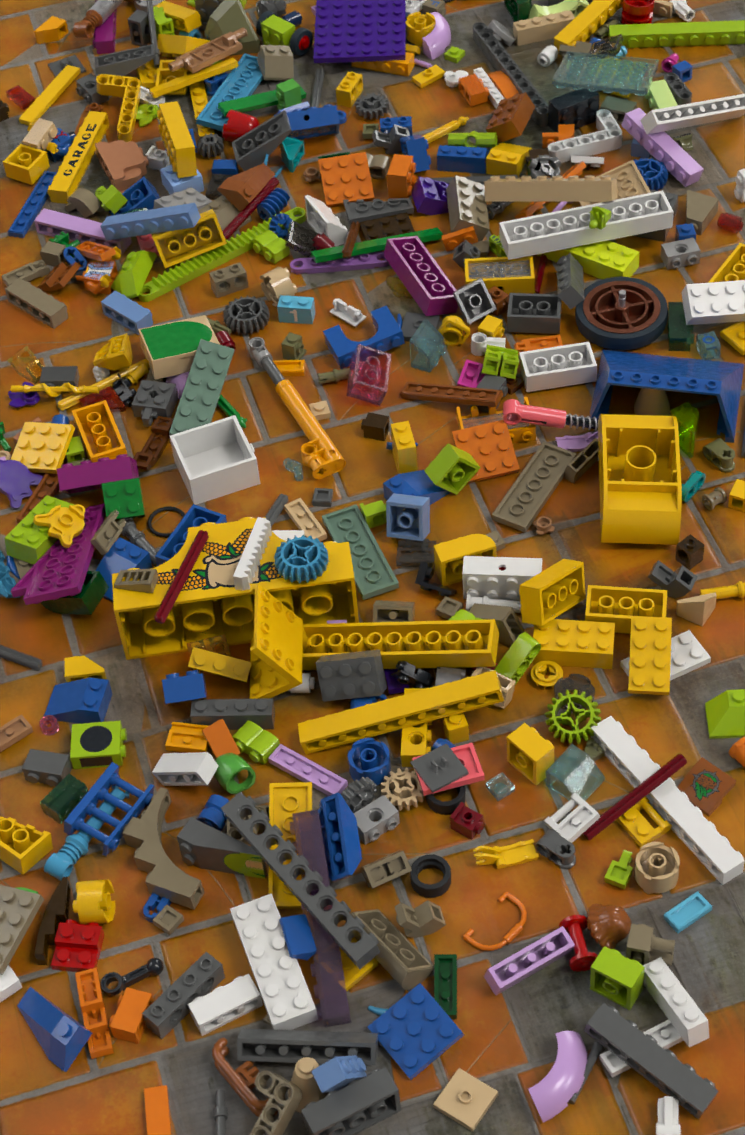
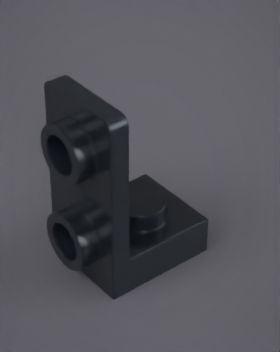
(425, 573)

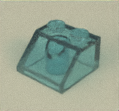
(426, 347)
(574, 774)

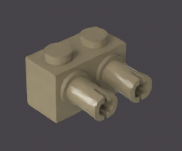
(646, 947)

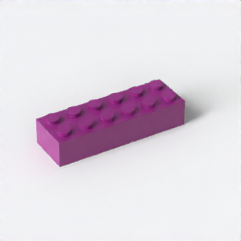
(421, 275)

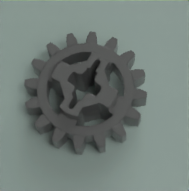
(372, 105)
(359, 793)

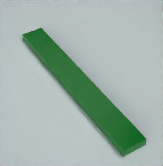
(372, 245)

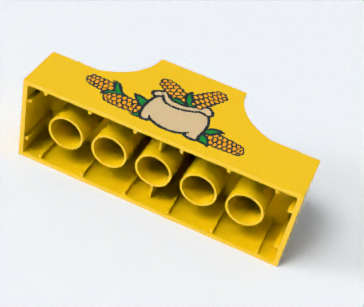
(214, 607)

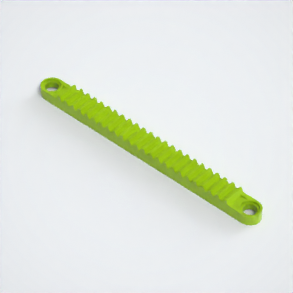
(210, 259)

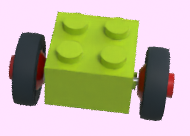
(281, 32)

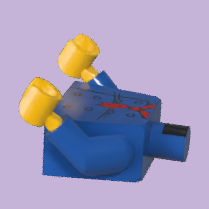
(59, 145)

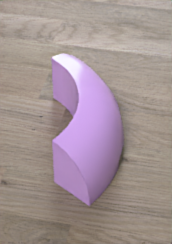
(438, 39)
(564, 1078)

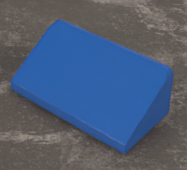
(298, 936)

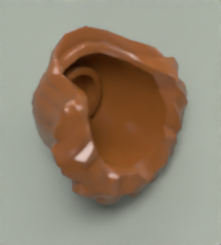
(608, 924)

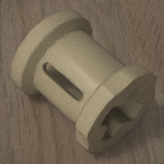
(709, 497)

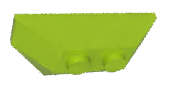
(133, 273)

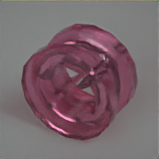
(47, 720)

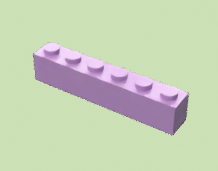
(663, 149)
(80, 229)

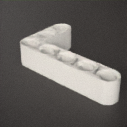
(606, 139)

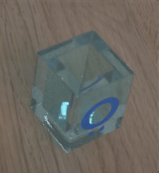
(708, 346)

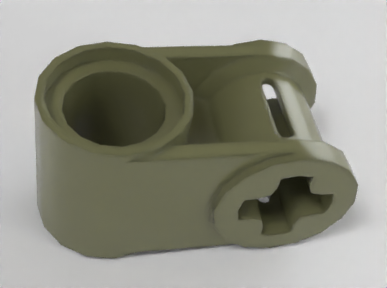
(720, 455)

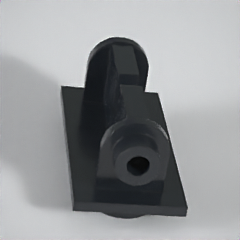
(122, 386)
(406, 675)

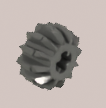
(210, 145)

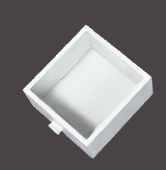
(215, 459)

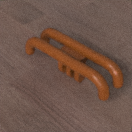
(240, 1079)

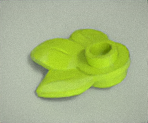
(146, 114)

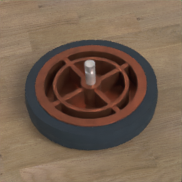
(622, 313)

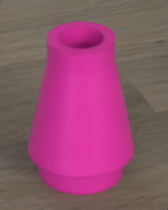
(668, 62)

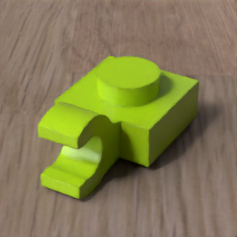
(620, 872)

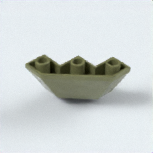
(228, 18)

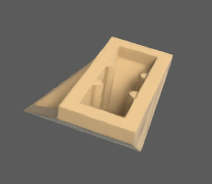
(696, 608)

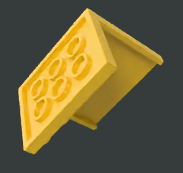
(274, 648)

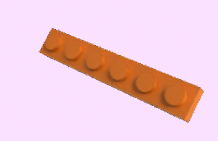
(575, 170)

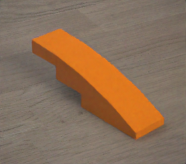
(94, 1012)

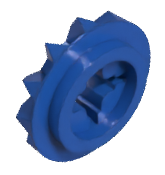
(280, 219)

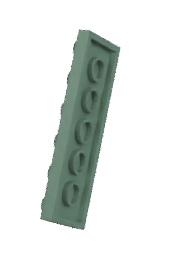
(202, 386)
(369, 564)

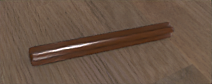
(350, 239)

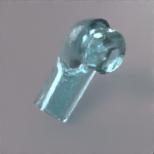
(294, 467)

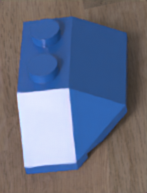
(339, 837)

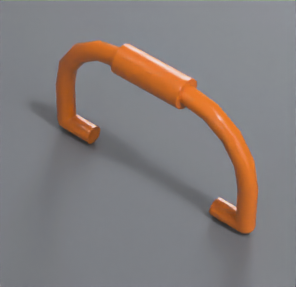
(510, 936)

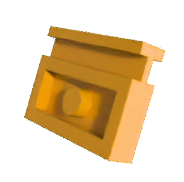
(186, 738)

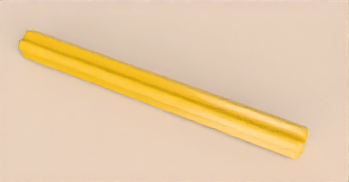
(74, 398)

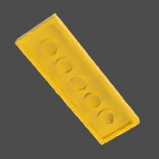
(283, 802)

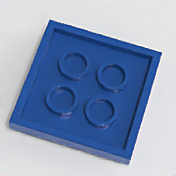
(415, 1031)

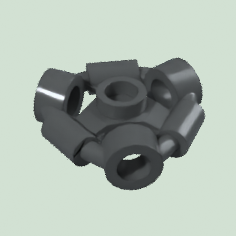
(545, 168)

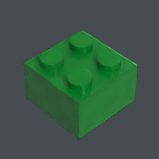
(125, 498)

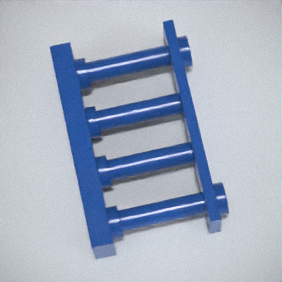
(99, 792)

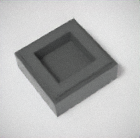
(322, 497)

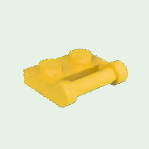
(639, 828)

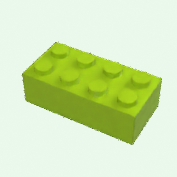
(31, 541)

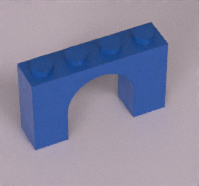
(387, 337)

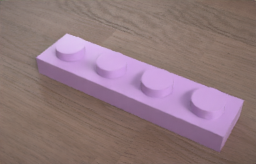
(307, 771)

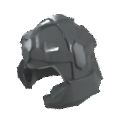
(275, 6)

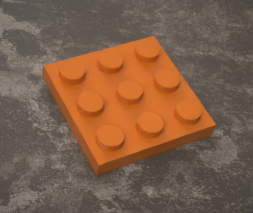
(346, 179)
(490, 448)

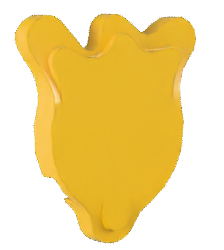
(63, 522)

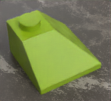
(726, 715)

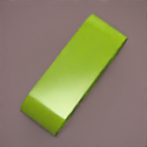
(519, 657)

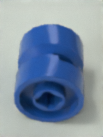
(212, 813)

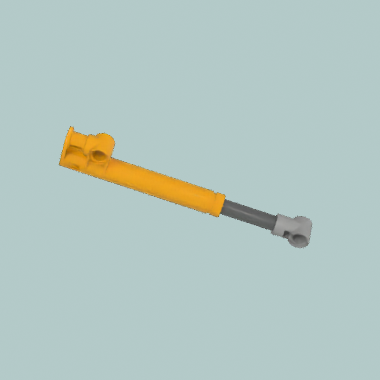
(320, 452)

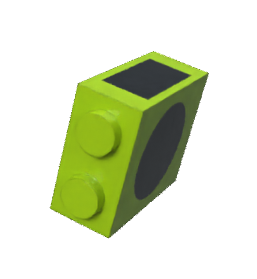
(97, 744)

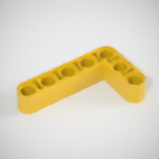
(130, 90)

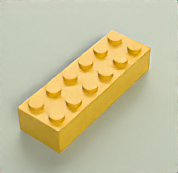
(177, 139)

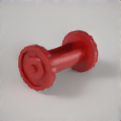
(574, 926)

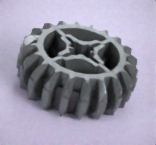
(246, 315)

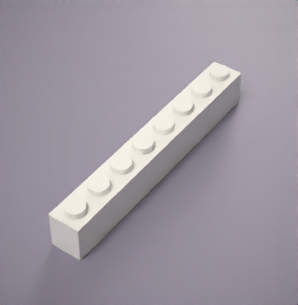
(694, 114)

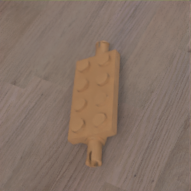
(210, 52)

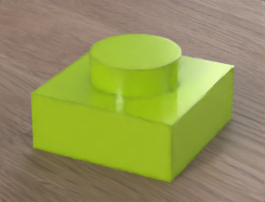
(454, 54)

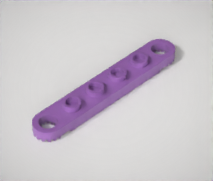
(358, 262)

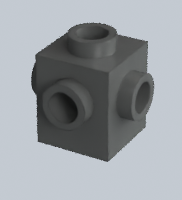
(465, 251)

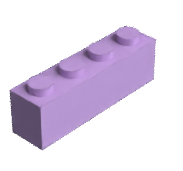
(529, 960)

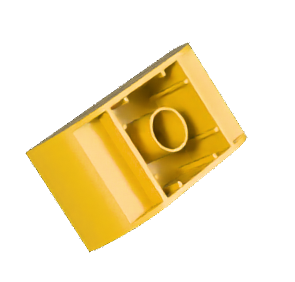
(639, 479)

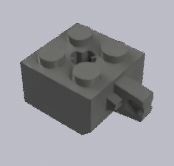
(154, 400)

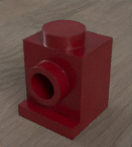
(466, 821)

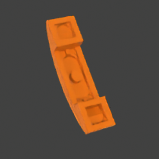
(503, 84)

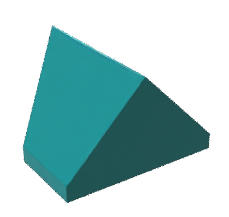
(292, 152)

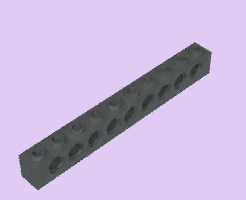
(358, 952)

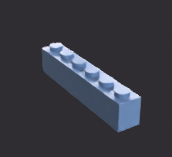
(150, 221)

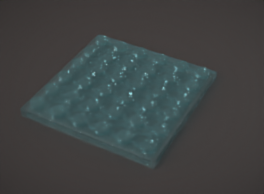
(605, 73)

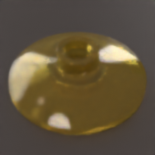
(398, 287)

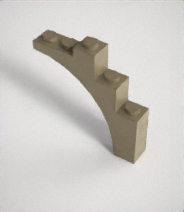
(163, 875)

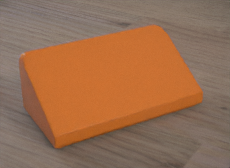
(220, 739)

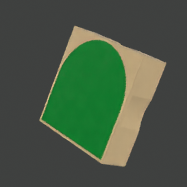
(174, 344)

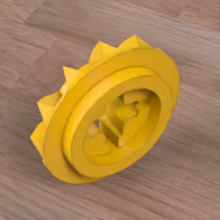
(540, 669)

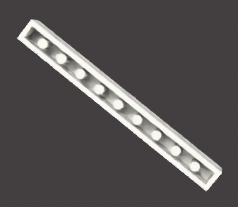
(670, 802)

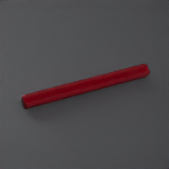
(247, 211)
(181, 577)
(636, 795)

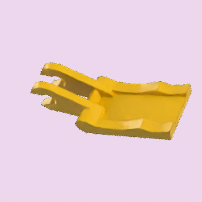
(506, 855)

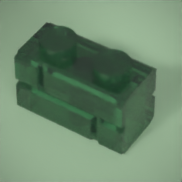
(64, 798)

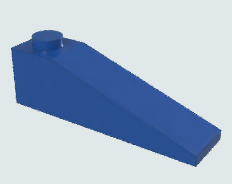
(53, 1028)

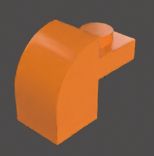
(564, 132)

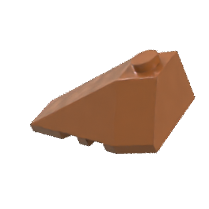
(245, 185)

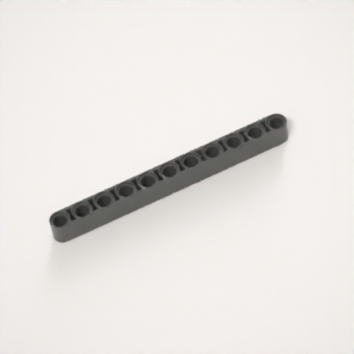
(503, 62)

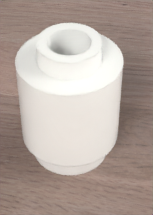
(547, 55)
(307, 684)

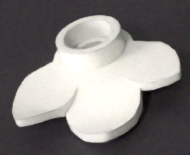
(451, 77)

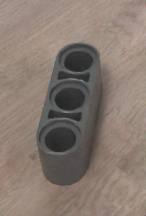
(678, 89)

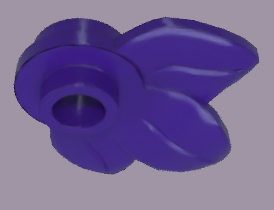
(21, 399)

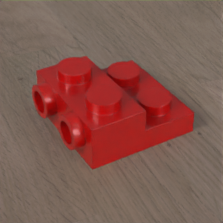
(77, 946)

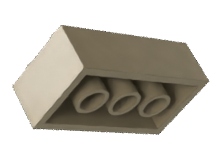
(467, 206)

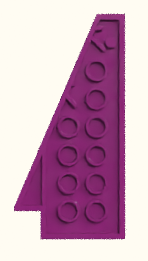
(62, 569)

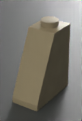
(700, 210)
(506, 621)

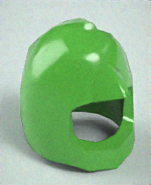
(229, 766)

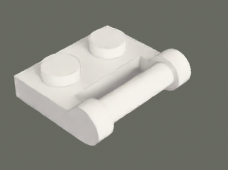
(576, 822)

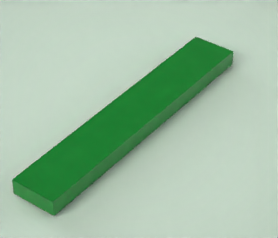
(252, 102)

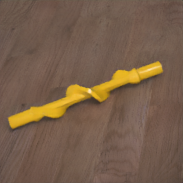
(55, 391)

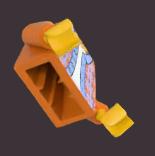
(100, 275)

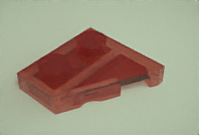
(107, 394)

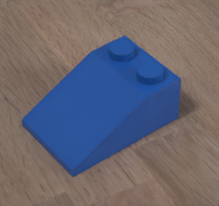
(139, 195)
(414, 483)
(122, 556)
(80, 701)

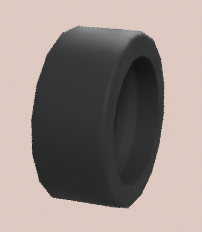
(446, 807)
(430, 890)

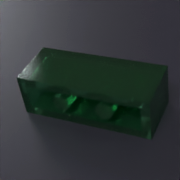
(678, 332)

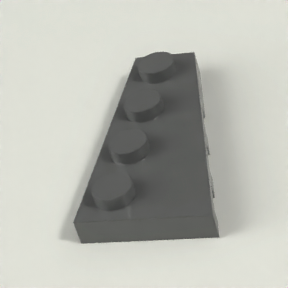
(364, 211)

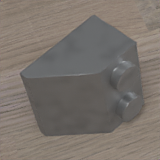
(474, 300)

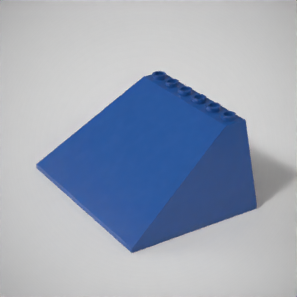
(671, 374)

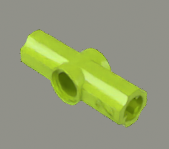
(482, 139)

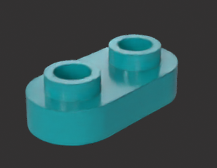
(693, 484)

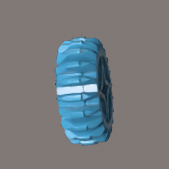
(301, 559)

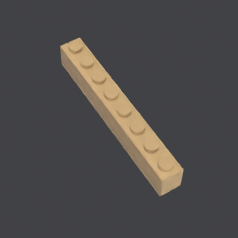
(550, 189)

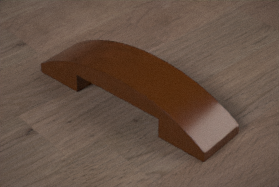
(156, 443)

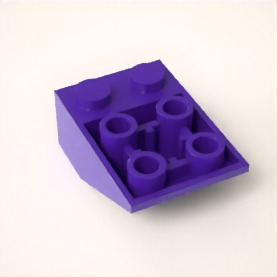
(430, 196)

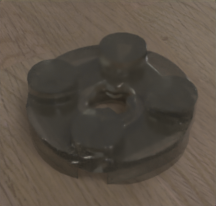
(574, 681)

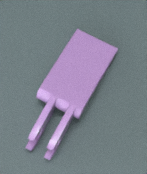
(576, 443)

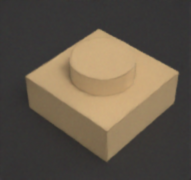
(320, 410)

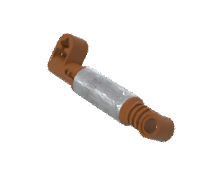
(96, 17)

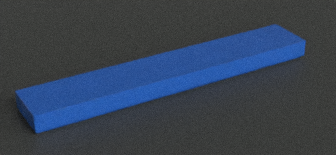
(32, 206)

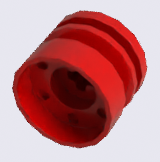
(637, 12)

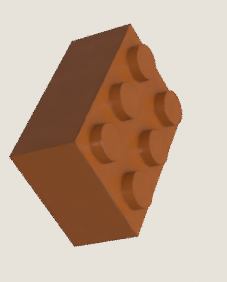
(511, 117)

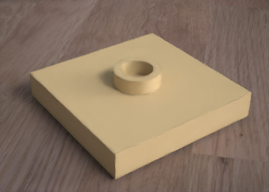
(465, 1099)

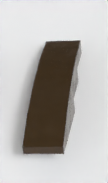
(56, 912)

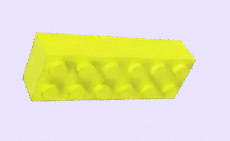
(601, 259)

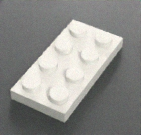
(686, 655)

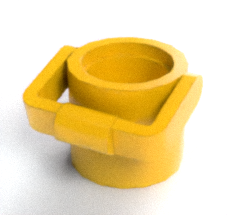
(452, 330)

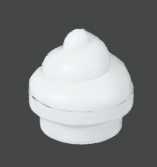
(100, 373)

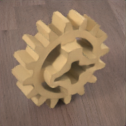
(403, 788)

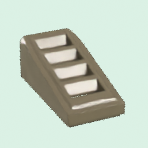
(147, 582)

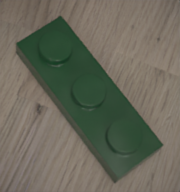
(446, 983)

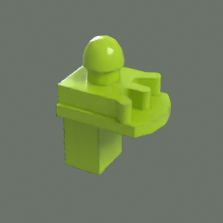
(599, 217)

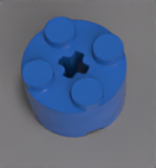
(369, 760)

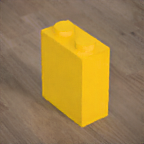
(403, 447)

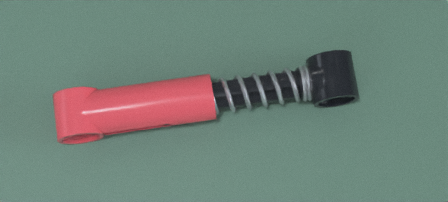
(516, 413)

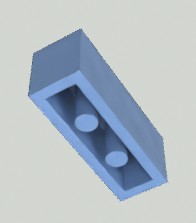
(126, 312)
(339, 1073)

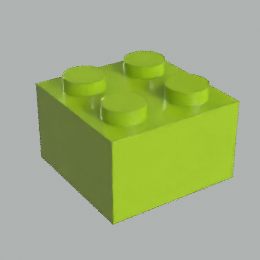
(452, 469)
(617, 977)

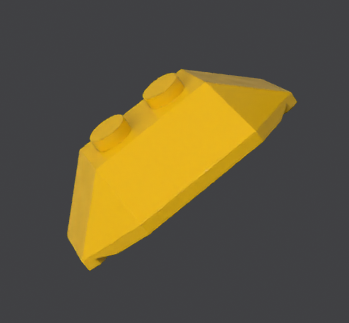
(115, 354)

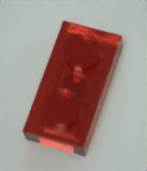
(20, 97)

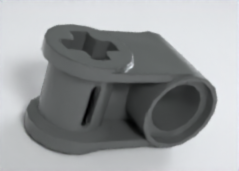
(557, 849)

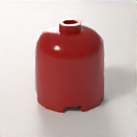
(238, 125)

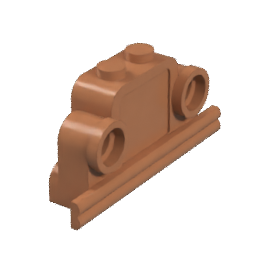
(122, 163)

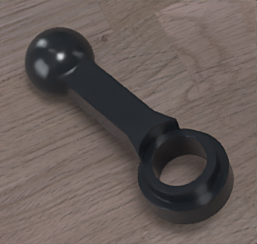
(153, 967)

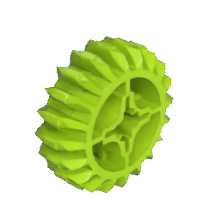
(580, 714)

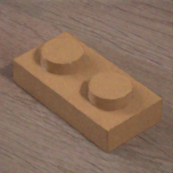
(14, 731)

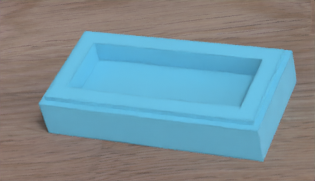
(687, 912)

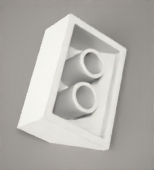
(323, 220)

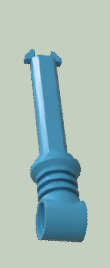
(76, 845)

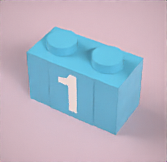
(296, 309)

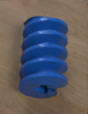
(273, 204)

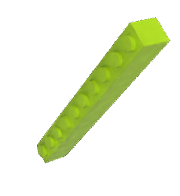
(680, 34)

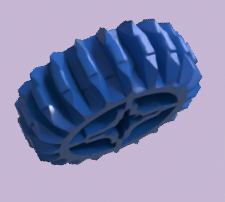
(653, 173)

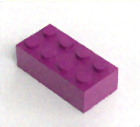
(92, 474)

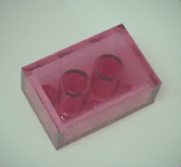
(368, 374)

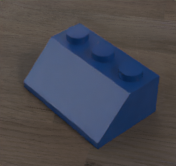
(462, 159)

